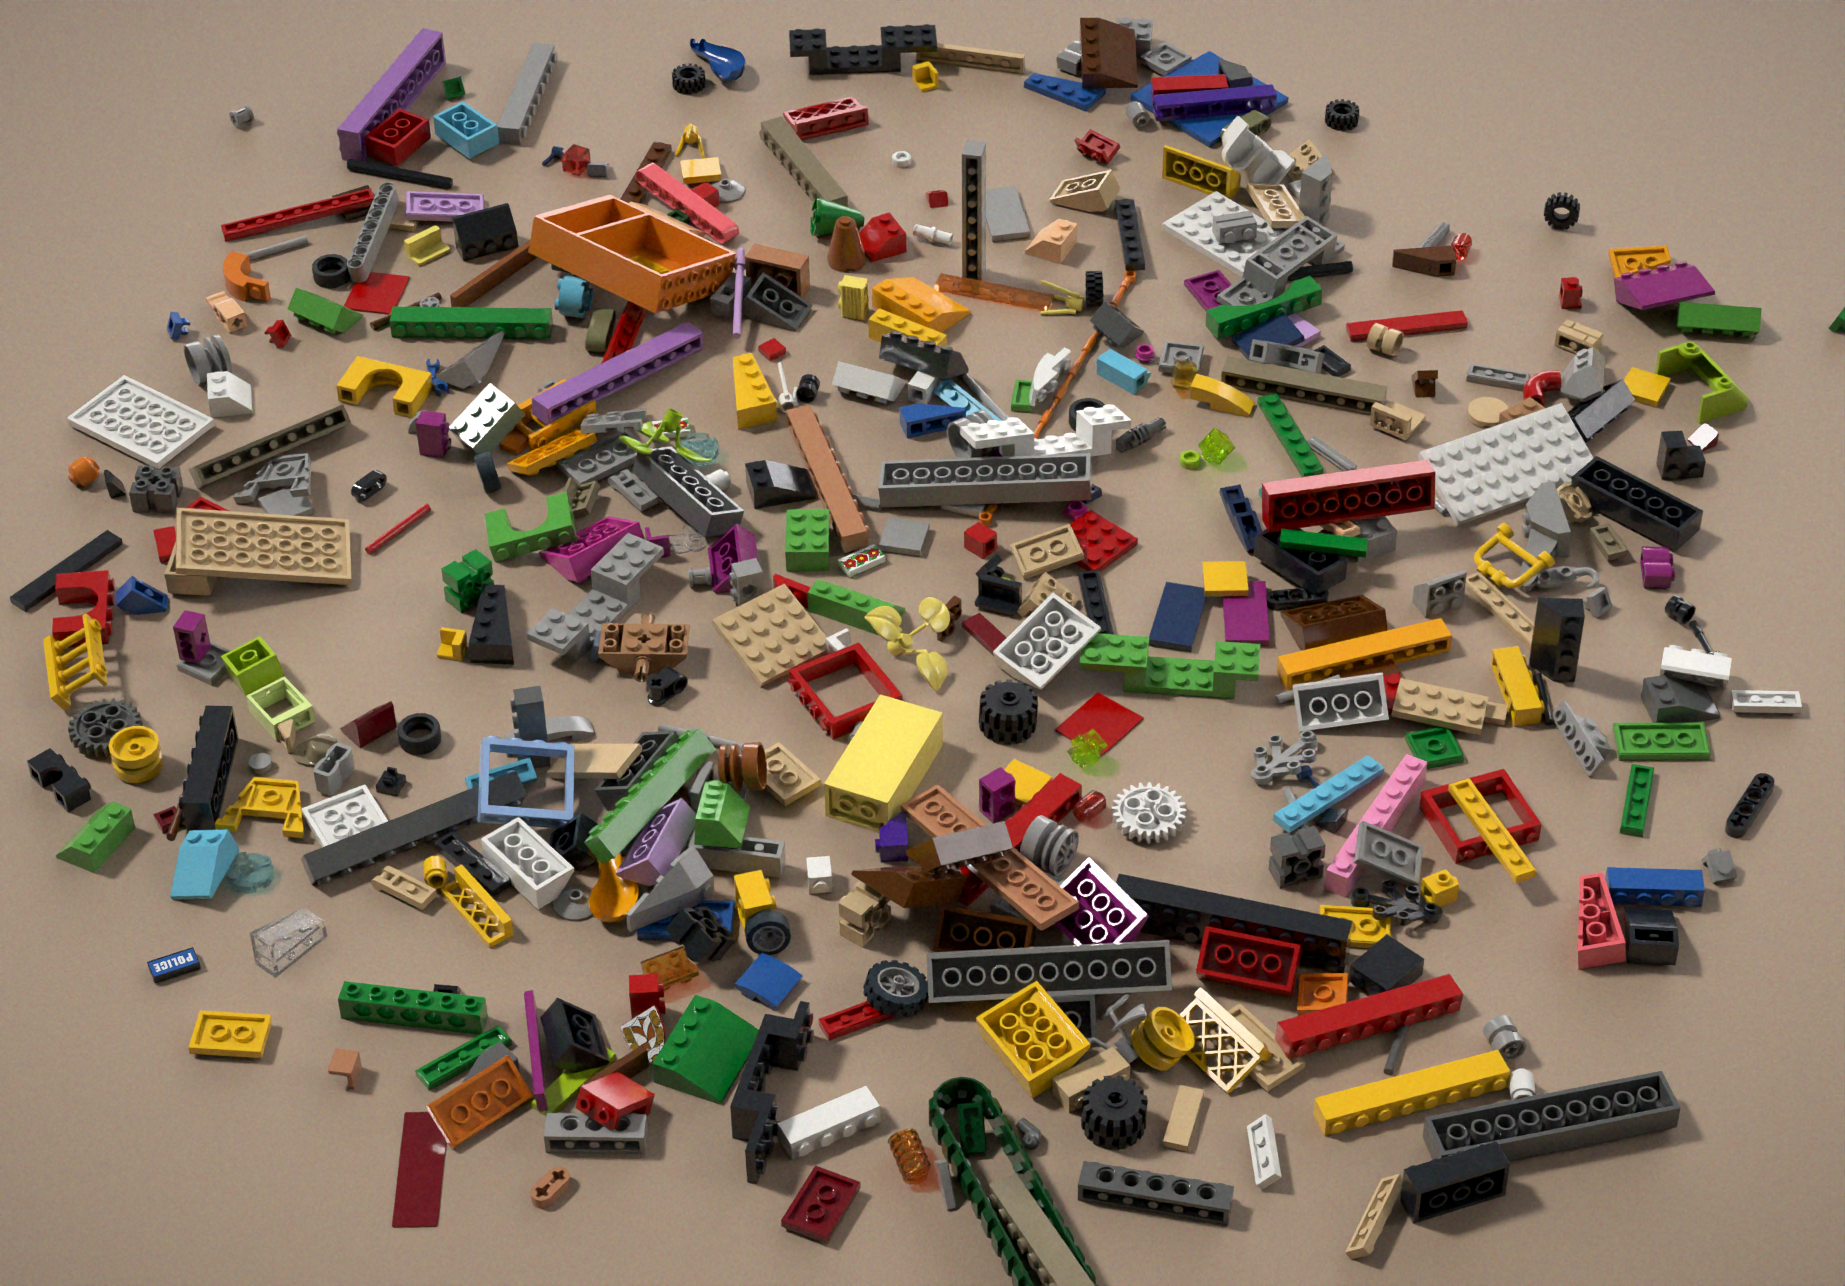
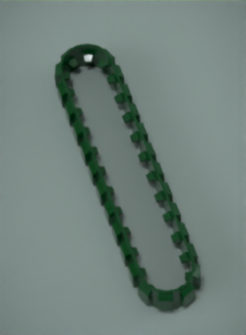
(969, 1090)

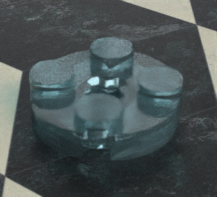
(708, 447)
(247, 862)

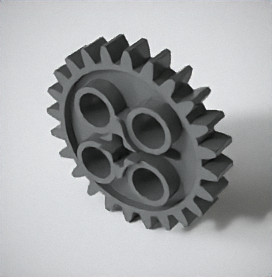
(99, 723)

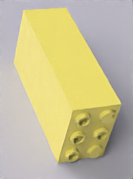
(883, 763)

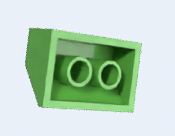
(322, 311)
(98, 837)

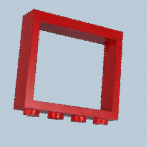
(828, 664)
(1487, 784)

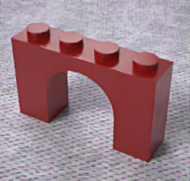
(85, 587)

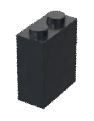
(1386, 967)

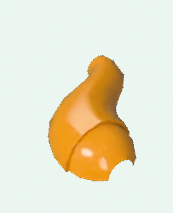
(612, 895)

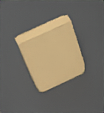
(287, 735)

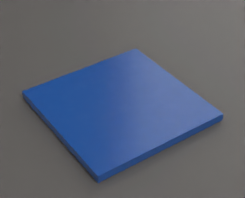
(1203, 129)

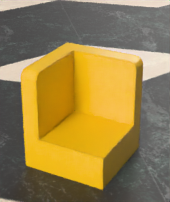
(925, 76)
(453, 644)

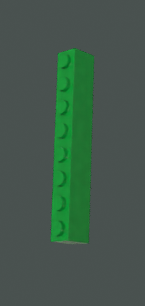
(471, 322)

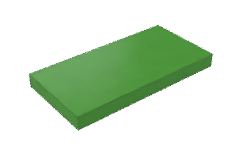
(1661, 741)

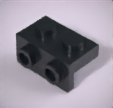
(999, 594)

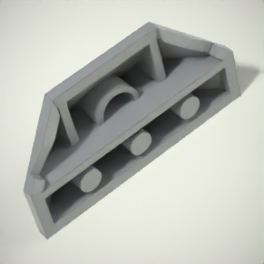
(1584, 375)

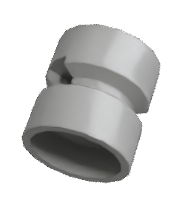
(1503, 1036)

